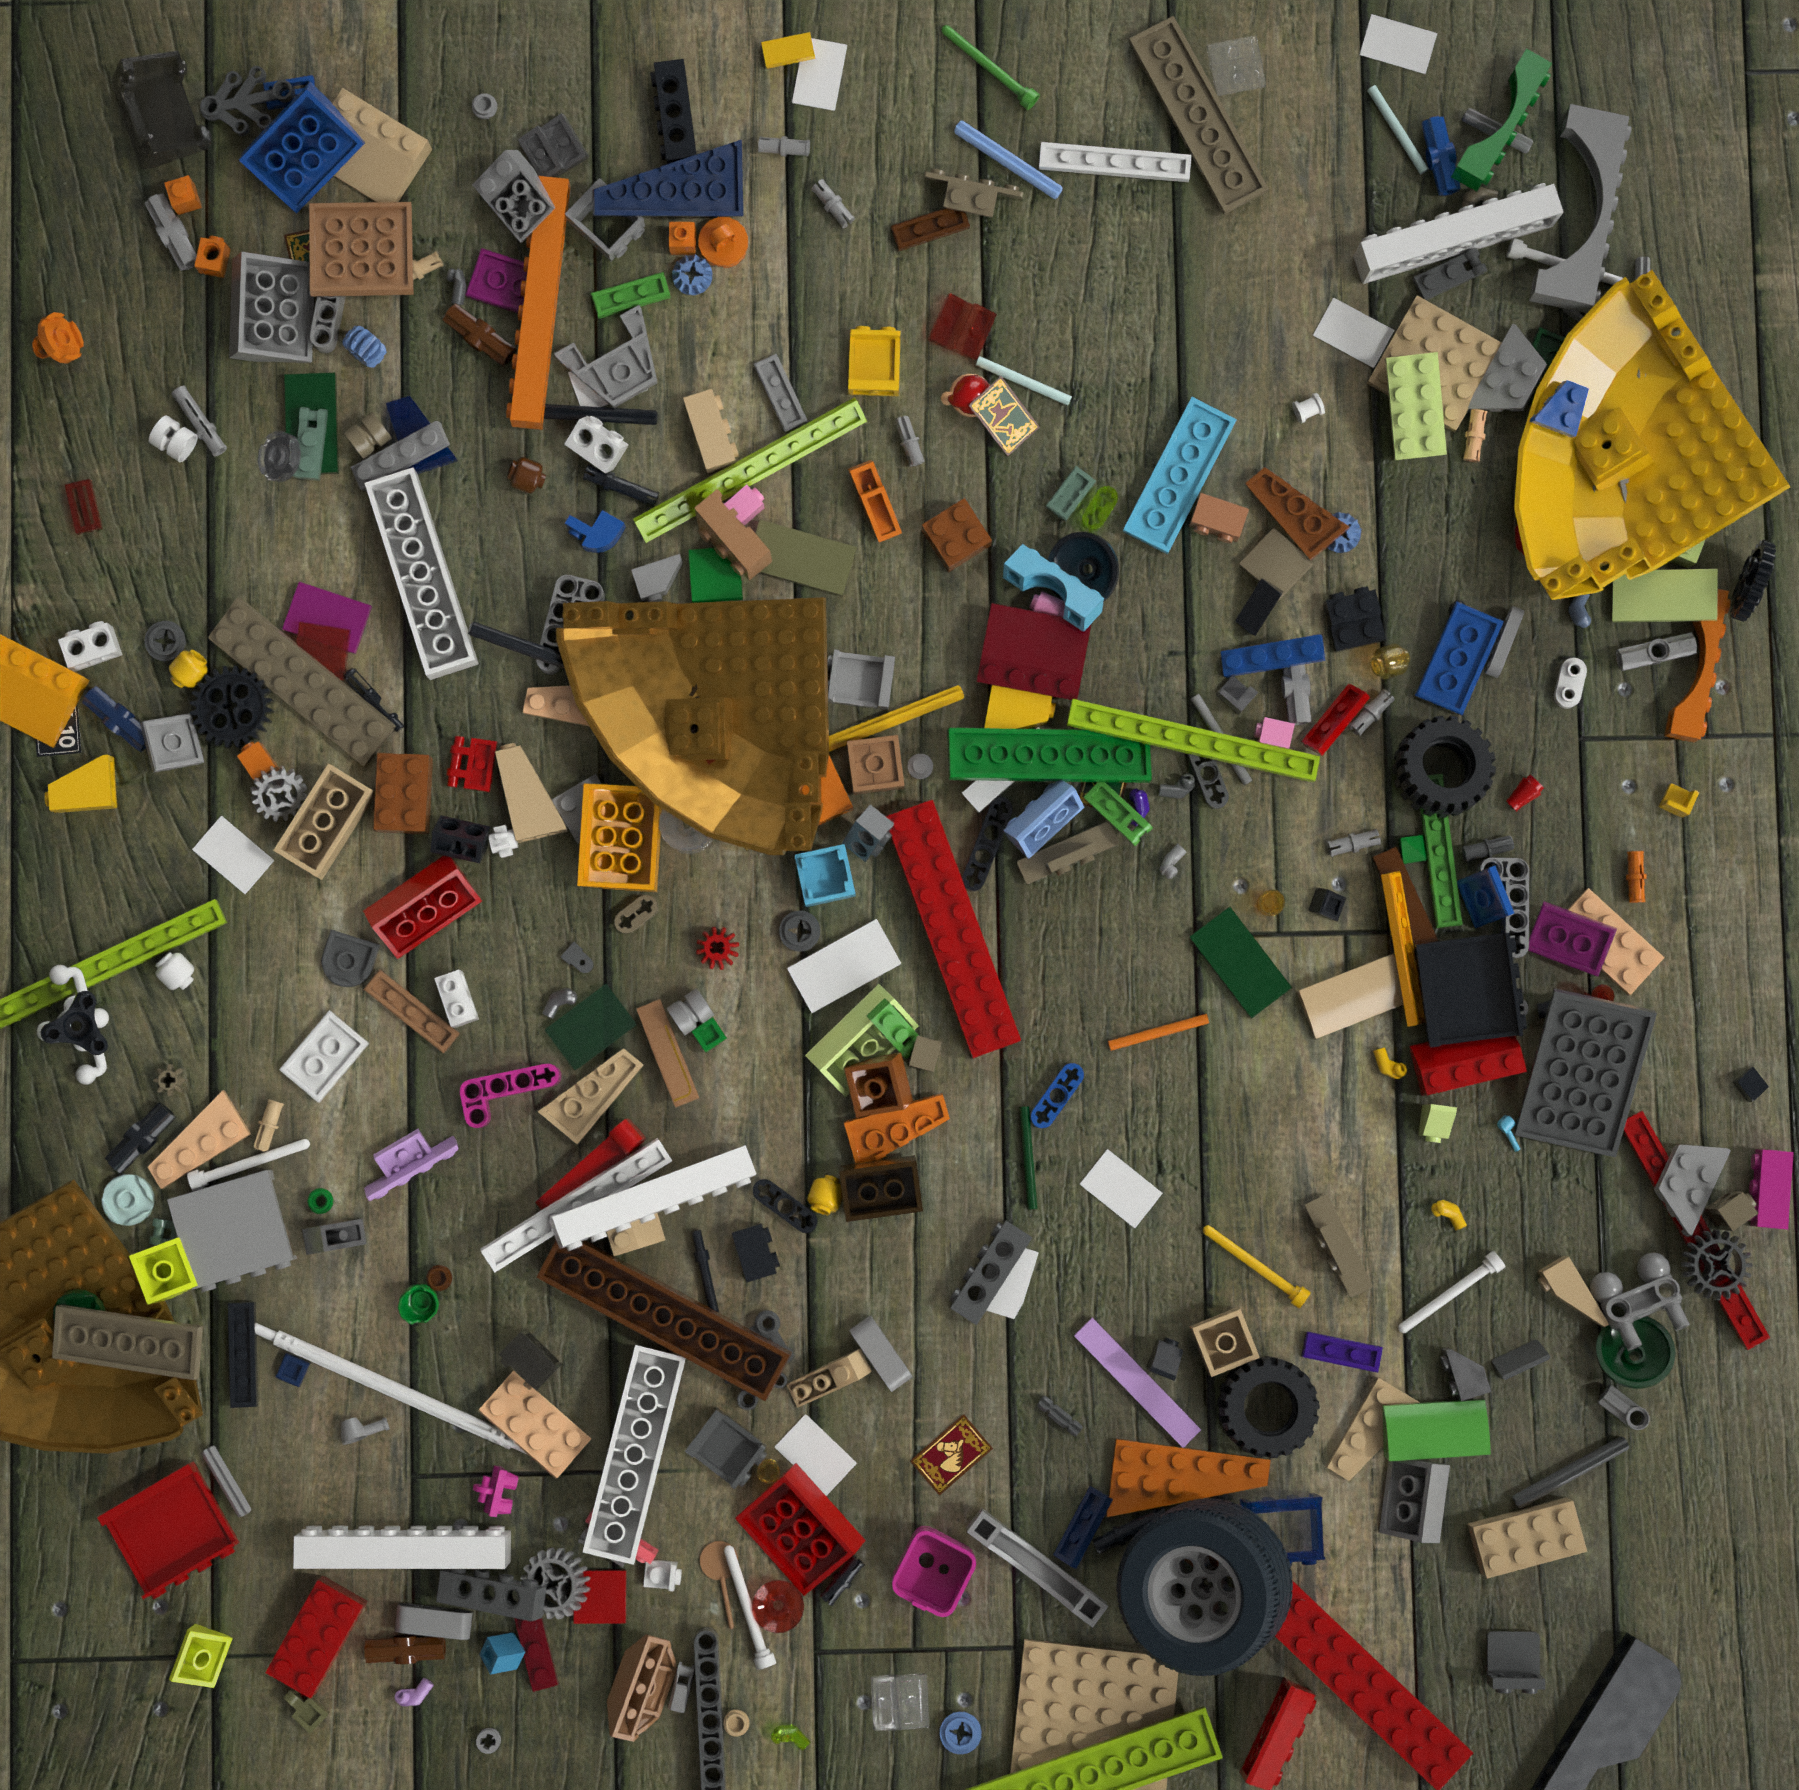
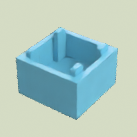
(825, 875)

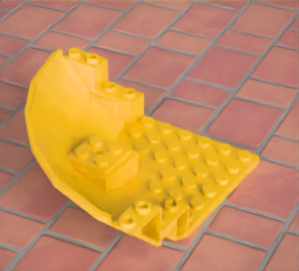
(1671, 433)

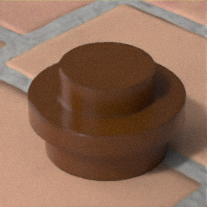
(439, 1278)

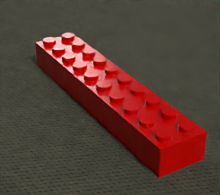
(952, 929)
(1371, 1691)

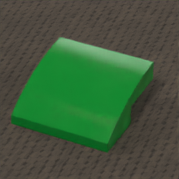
(713, 577)

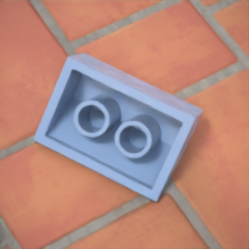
(1044, 817)

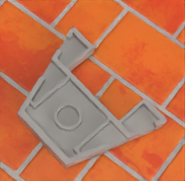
(621, 371)

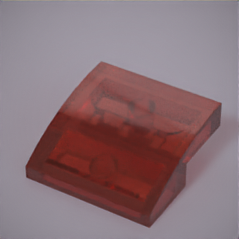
(962, 326)

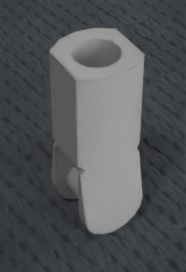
(681, 1691)

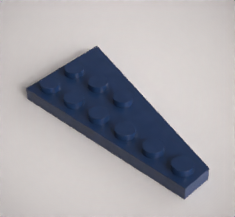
(692, 187)

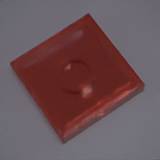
(326, 644)

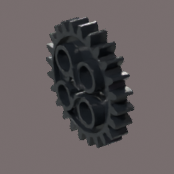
(1753, 580)
(254, 702)

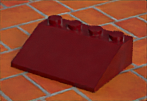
(1033, 652)

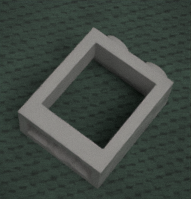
(583, 207)

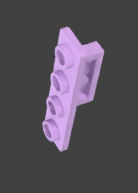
(406, 1159)

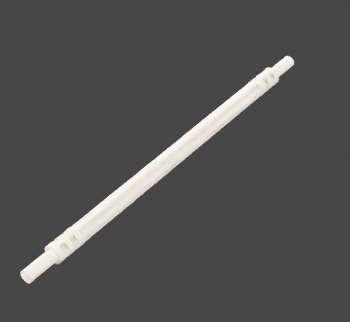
(386, 1386)

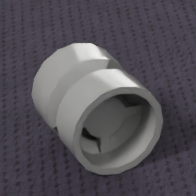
(690, 1011)

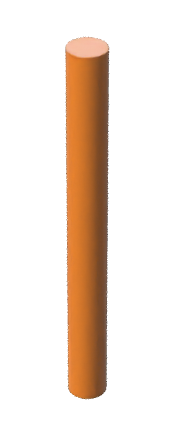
(1158, 1032)

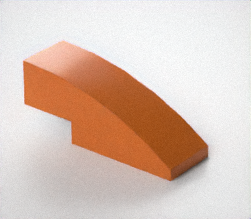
(875, 500)

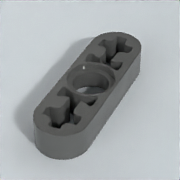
(1221, 788)

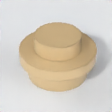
(736, 1722)

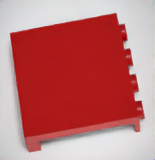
(170, 1530)

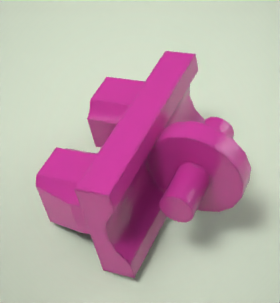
(495, 1503)

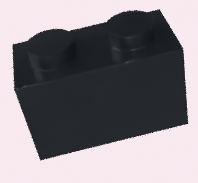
(755, 1252)

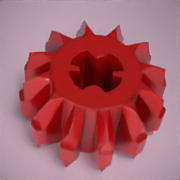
(716, 957)

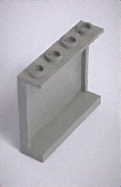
(232, 1230)

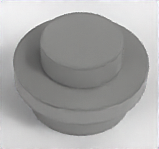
(484, 106)
(920, 766)

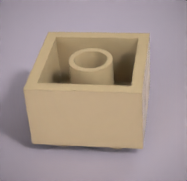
(1224, 1342)

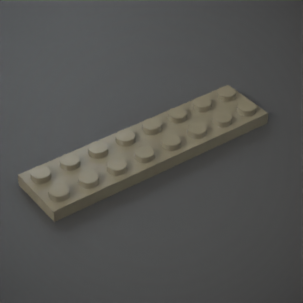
(1198, 115)
(302, 681)

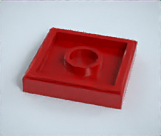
(605, 1598)

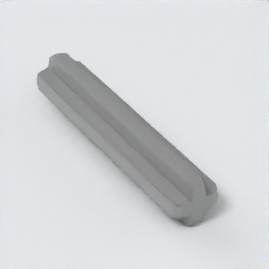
(1491, 126)
(226, 1481)

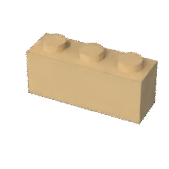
(711, 430)

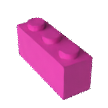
(1771, 1188)

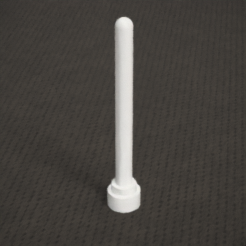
(1520, 250)
(200, 1179)
(1490, 1264)
(763, 1657)

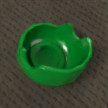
(418, 1304)

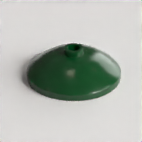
(1654, 1356)

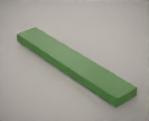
(1441, 867)

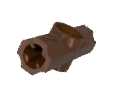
(479, 334)
(404, 1649)

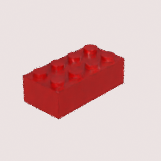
(316, 1637)

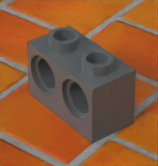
(869, 834)

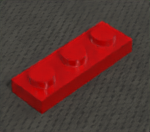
(1335, 719)

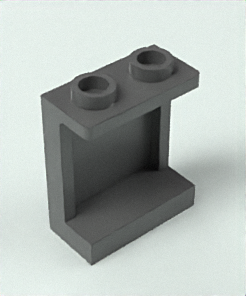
(727, 1449)

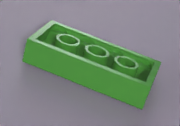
(1435, 1430)

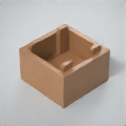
(875, 765)

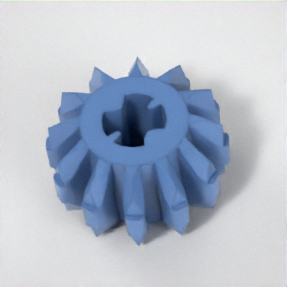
(364, 346)

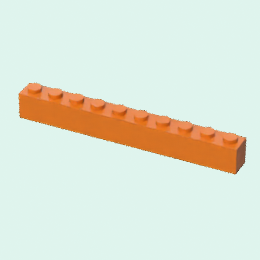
(538, 311)

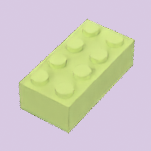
(1416, 406)

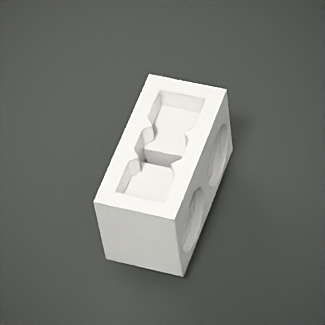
(594, 450)
(91, 653)
(456, 998)

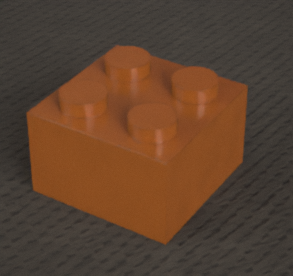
(956, 535)

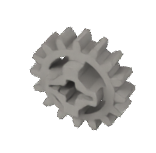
(287, 800)

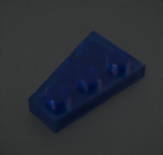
(407, 420)

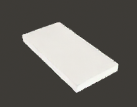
(844, 966)

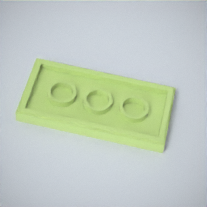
(1667, 596)

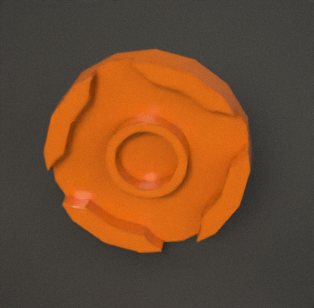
(723, 242)
(58, 338)

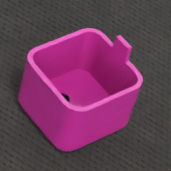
(927, 1586)

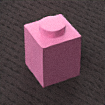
(747, 504)
(1274, 732)

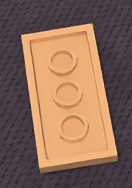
(1629, 955)
(534, 1425)

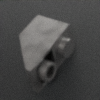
(1466, 1376)

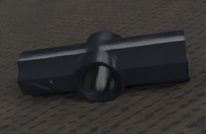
(140, 1138)

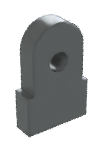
(574, 955)

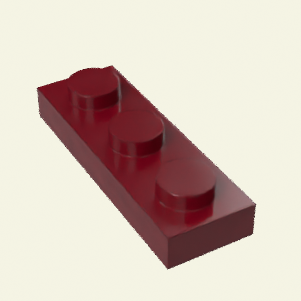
(537, 1654)

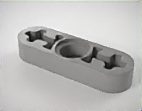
(1504, 641)

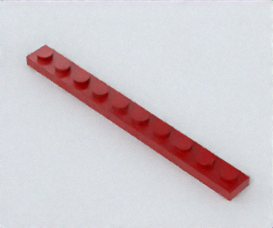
(1653, 1160)

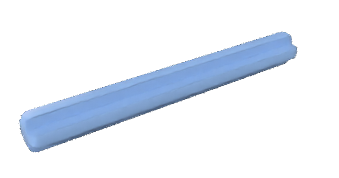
(1008, 159)

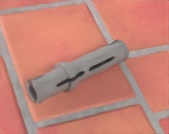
(214, 443)

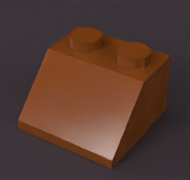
(879, 1085)

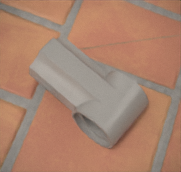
(1622, 1407)

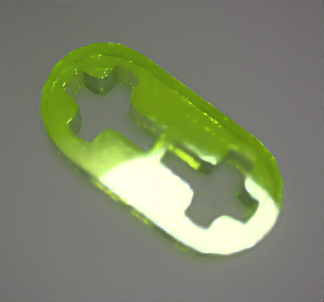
(1104, 512)

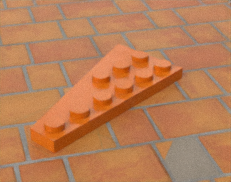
(1165, 1475)

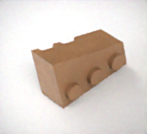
(731, 537)

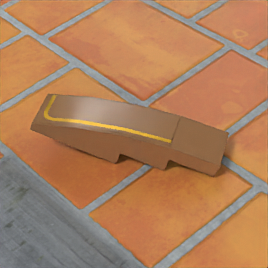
(667, 1053)

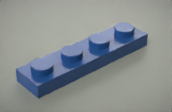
(1273, 656)

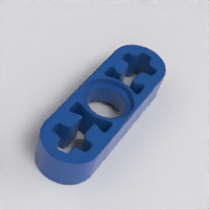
(1063, 1076)

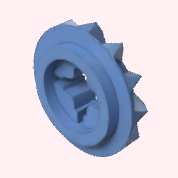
(698, 284)
(1353, 534)
(968, 1742)

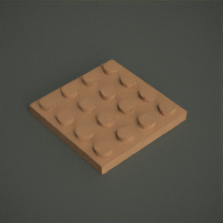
(361, 249)

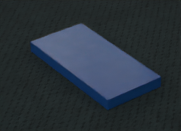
(1459, 658)

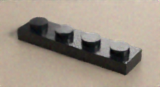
(243, 1355)

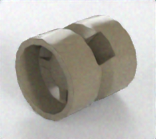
(367, 435)

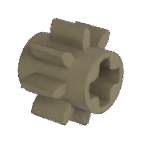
(173, 1086)

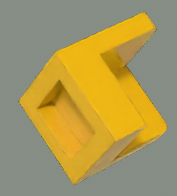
(1678, 800)

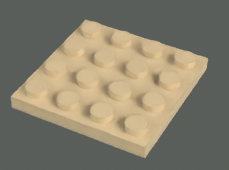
(1461, 350)

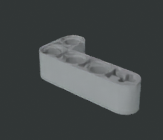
(581, 587)
(1521, 908)

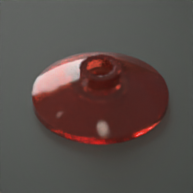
(778, 1620)

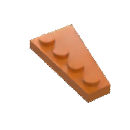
(882, 1133)

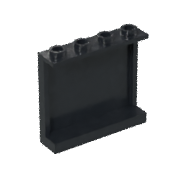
(1470, 989)

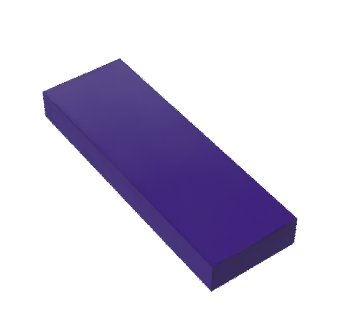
(1342, 1351)

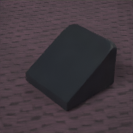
(1327, 904)
(1750, 1084)

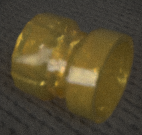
(1274, 901)

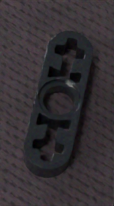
(773, 1189)

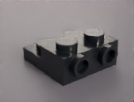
(1354, 619)

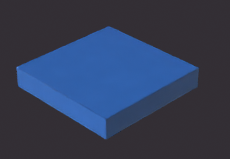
(1485, 897)

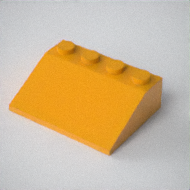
(36, 692)
(619, 839)

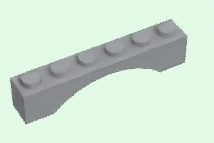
(1037, 1567)

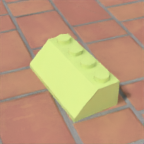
(854, 1040)

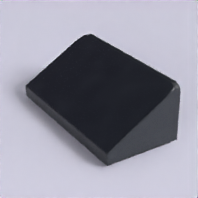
(1258, 606)

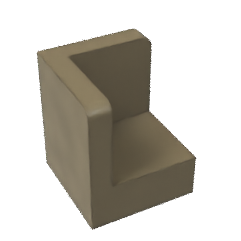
(925, 1053)

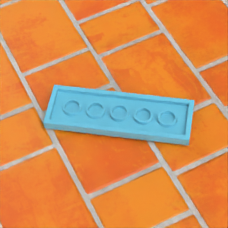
(1179, 475)

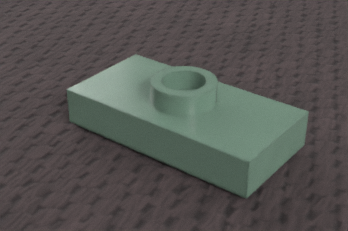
(1070, 494)

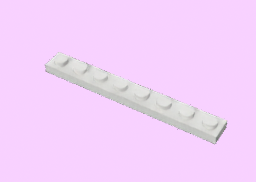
(611, 1181)

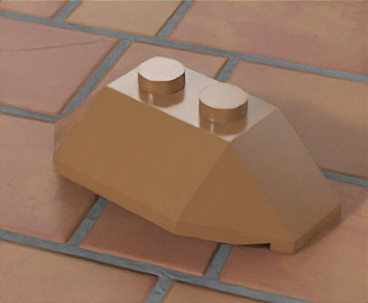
(640, 1687)

